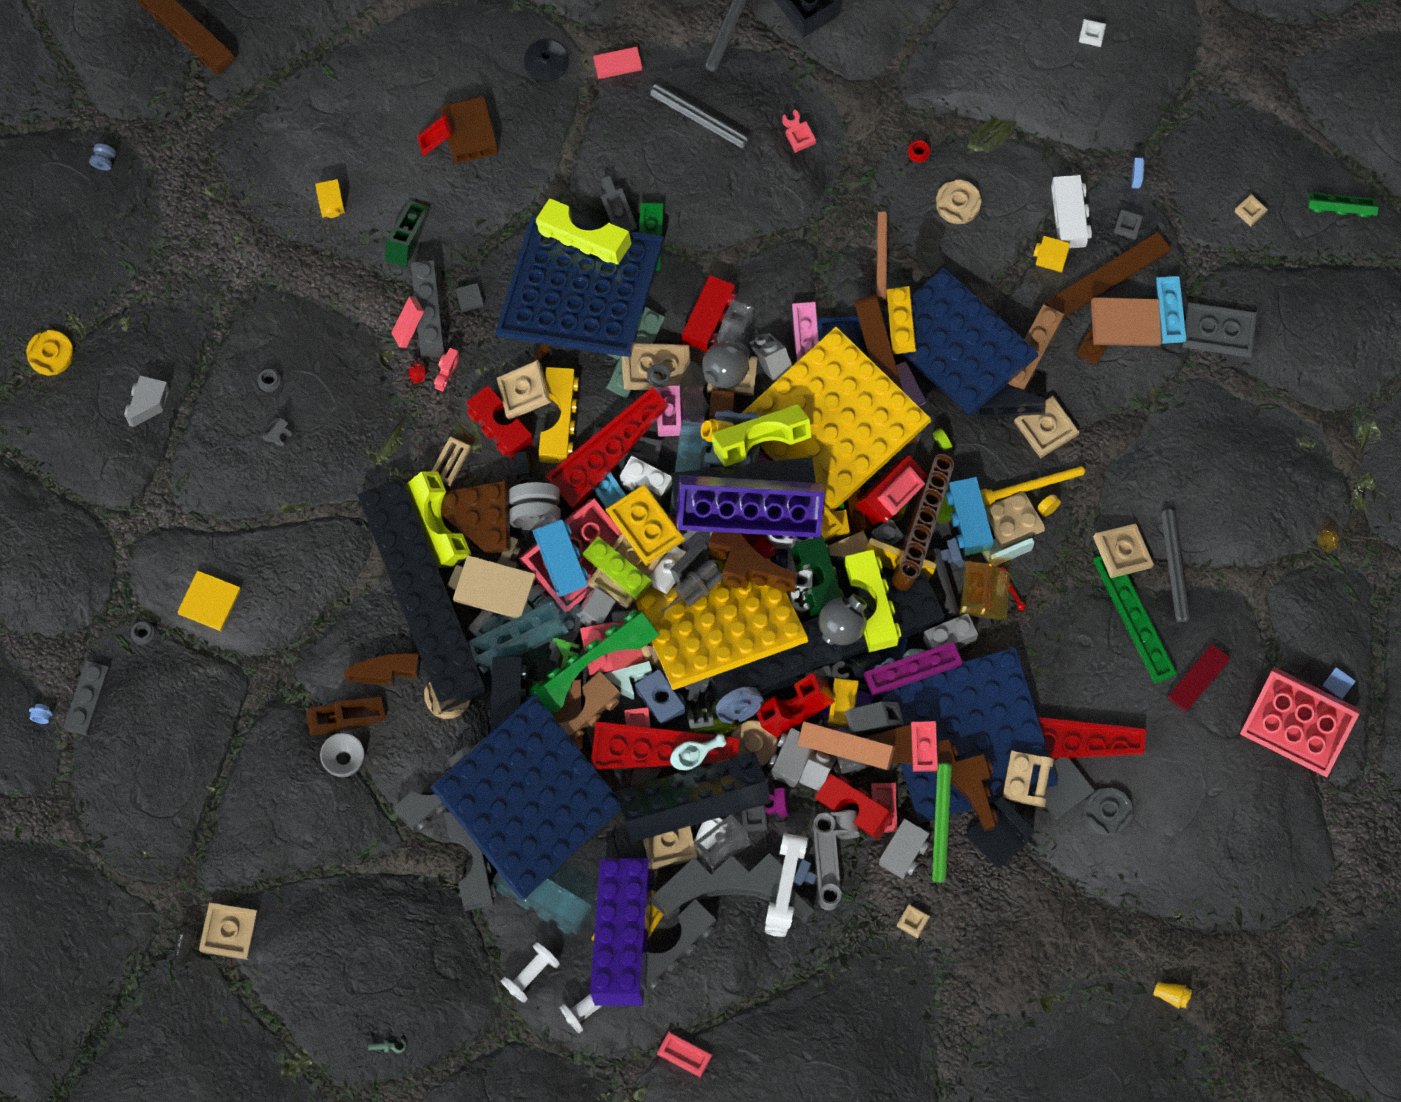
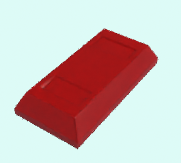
(435, 135)

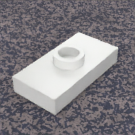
(661, 576)

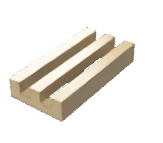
(459, 444)

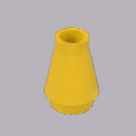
(1174, 994)

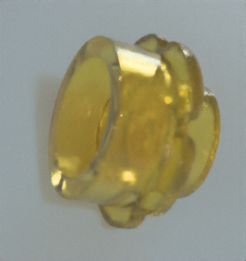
(1328, 540)

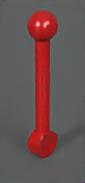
(1020, 605)

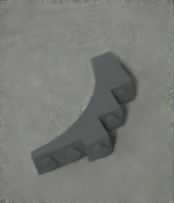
(730, 878)

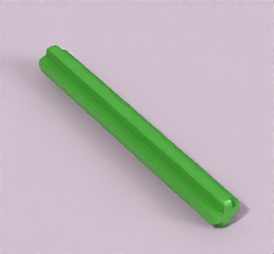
(941, 822)

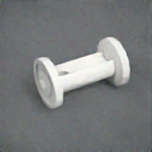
(530, 972)
(579, 1012)

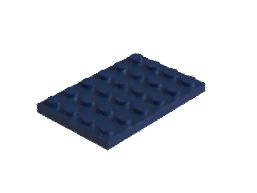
(963, 343)

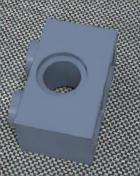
(662, 712)

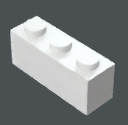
(1070, 210)

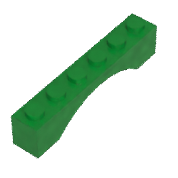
(632, 634)

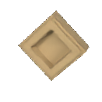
(1251, 210)
(913, 921)

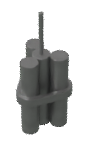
(697, 584)

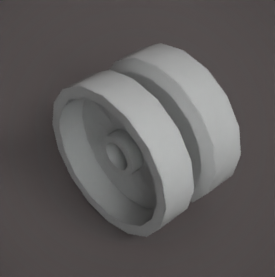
(533, 505)

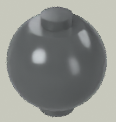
(726, 364)
(843, 620)

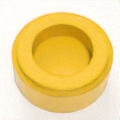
(1048, 505)

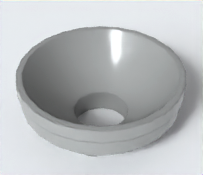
(342, 743)

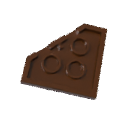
(481, 514)

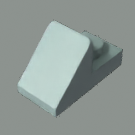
(623, 677)

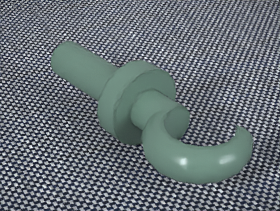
(386, 1046)

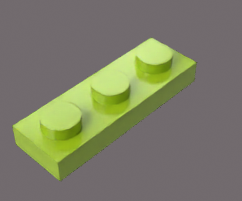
(617, 568)

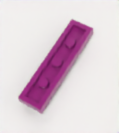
(913, 668)

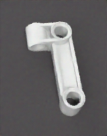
(779, 913)

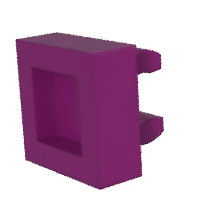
(781, 803)

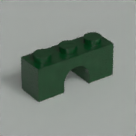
(815, 557)

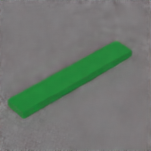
(1137, 624)

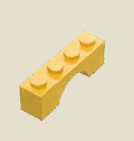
(555, 442)

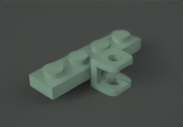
(647, 333)

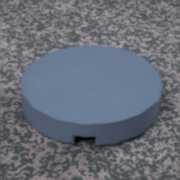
(739, 704)

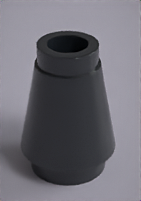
(860, 664)

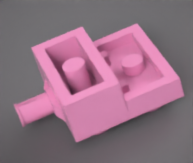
(670, 420)

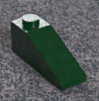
(406, 233)

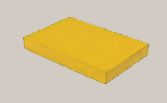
(645, 525)

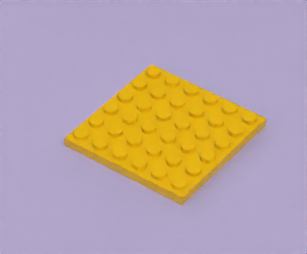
(852, 411)
(719, 629)

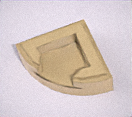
(650, 655)

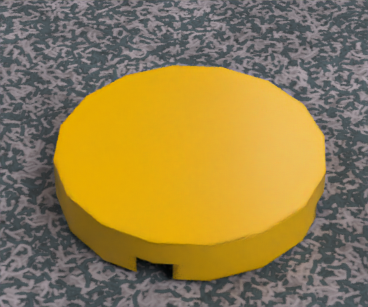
(50, 352)

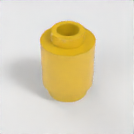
(713, 426)

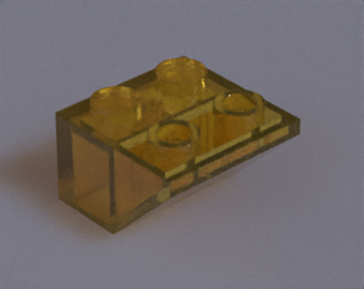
(984, 591)

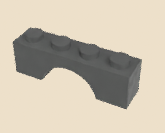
(427, 295)
(419, 809)
(474, 888)
(694, 924)

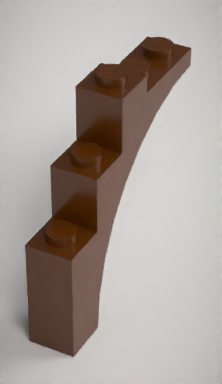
(748, 565)
(965, 774)

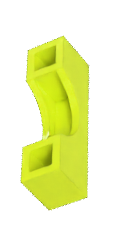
(608, 242)
(785, 425)
(426, 496)
(864, 572)

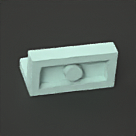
(998, 555)

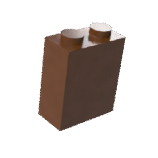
(471, 130)

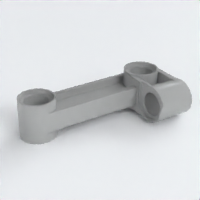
(826, 855)

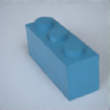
(969, 516)
(560, 557)

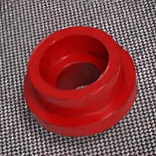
(919, 145)
(417, 372)

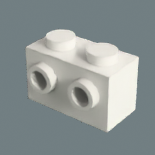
(639, 473)

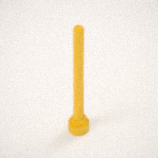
(990, 496)

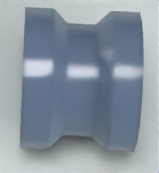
(102, 157)

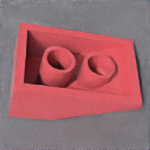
(614, 660)

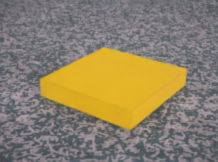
(209, 601)

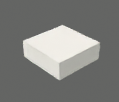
(1092, 32)

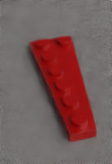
(595, 459)
(1086, 740)
(636, 747)

